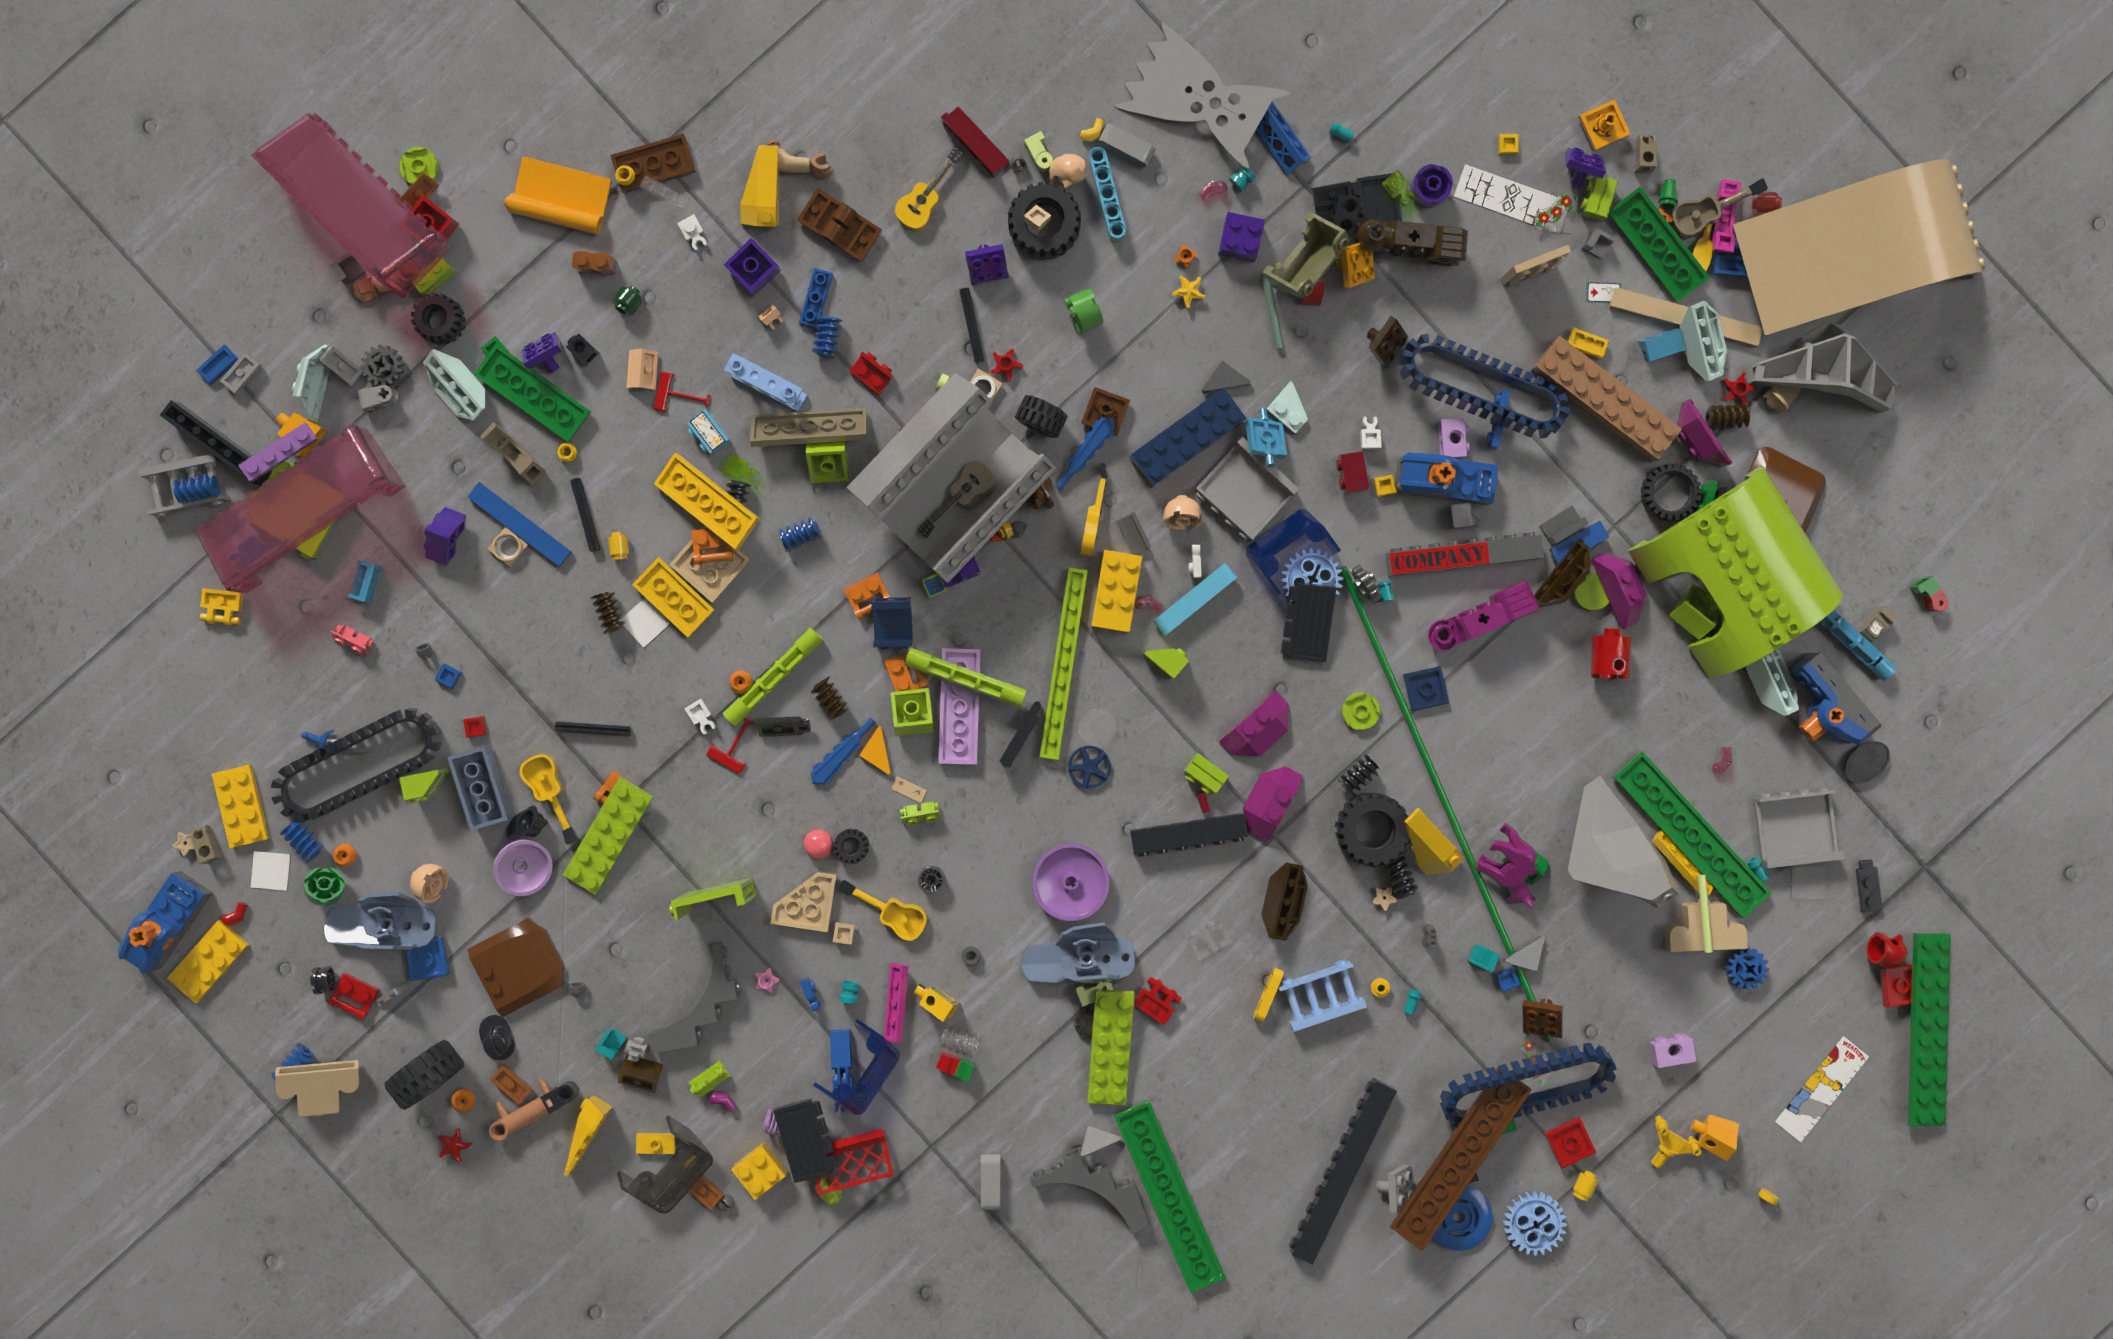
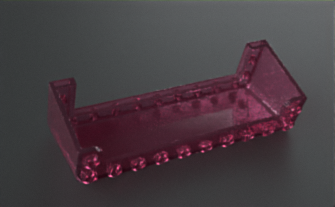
(353, 203)
(296, 506)

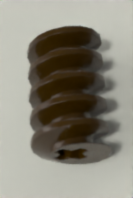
(1728, 415)
(608, 612)
(829, 699)

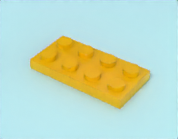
(673, 597)
(240, 806)
(208, 961)

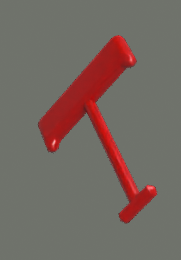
(663, 391)
(726, 759)

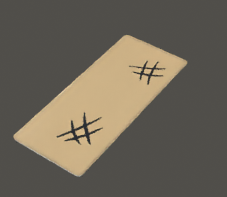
(908, 789)

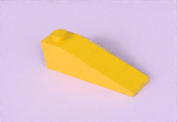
(761, 194)
(1431, 847)
(589, 1121)

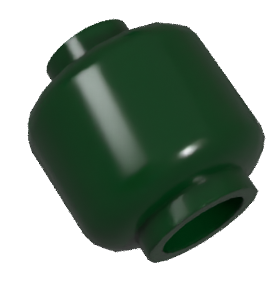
(627, 300)

